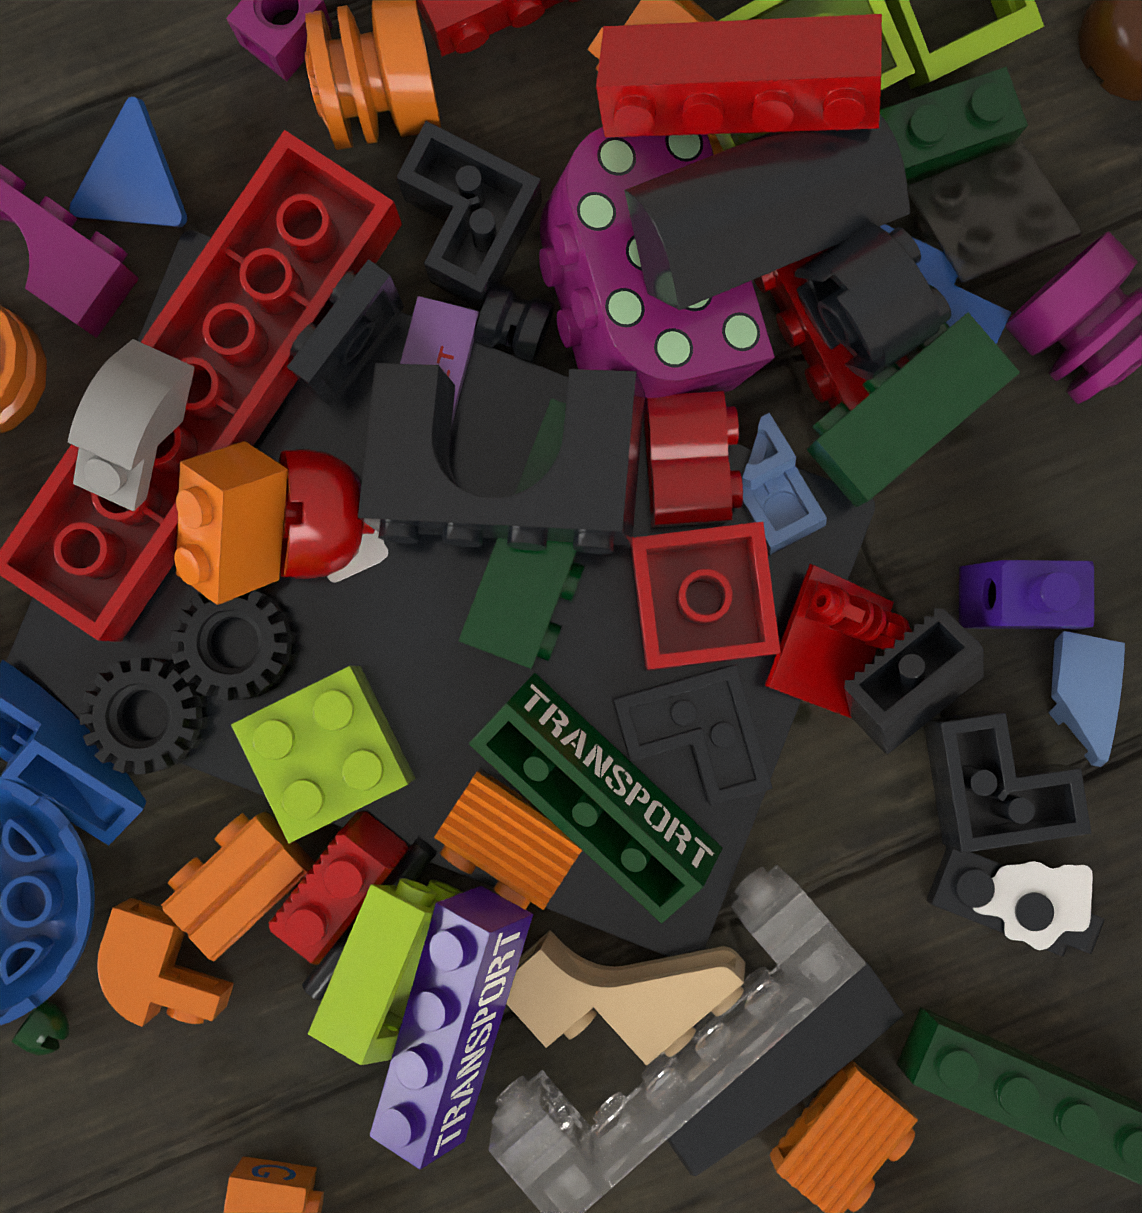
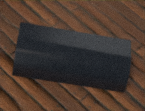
(762, 208)

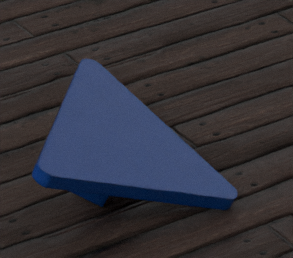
(130, 176)

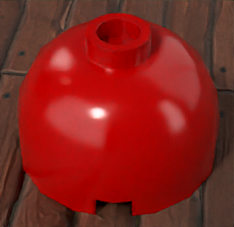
(319, 514)

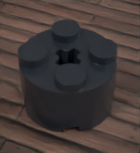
(871, 298)

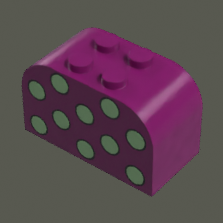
(601, 283)

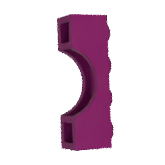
(66, 269)

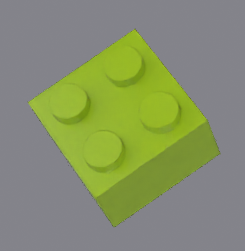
(323, 752)

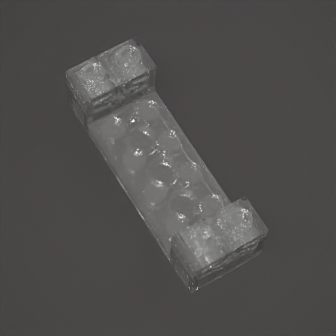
(572, 1165)

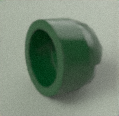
(42, 1030)

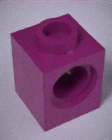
(276, 46)

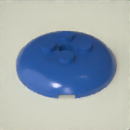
(43, 899)

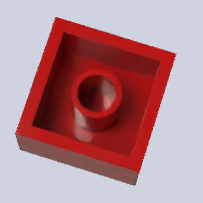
(704, 596)

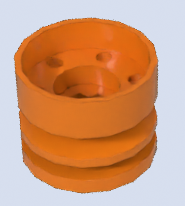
(371, 72)

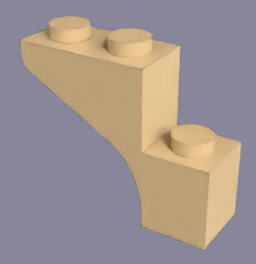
(644, 1002)

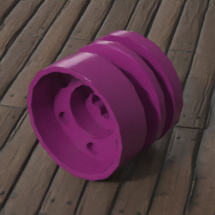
(1088, 318)

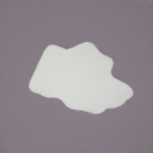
(1066, 887)

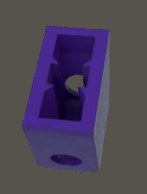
(1027, 595)

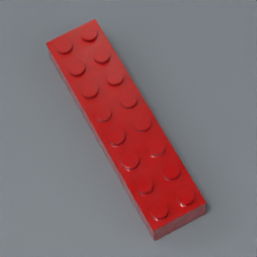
(235, 322)

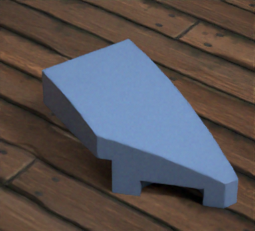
(777, 491)
(1088, 690)

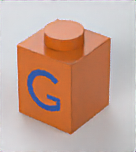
(272, 1188)

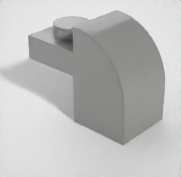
(124, 418)

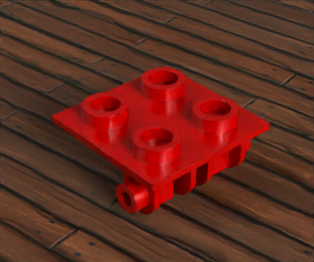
(831, 638)

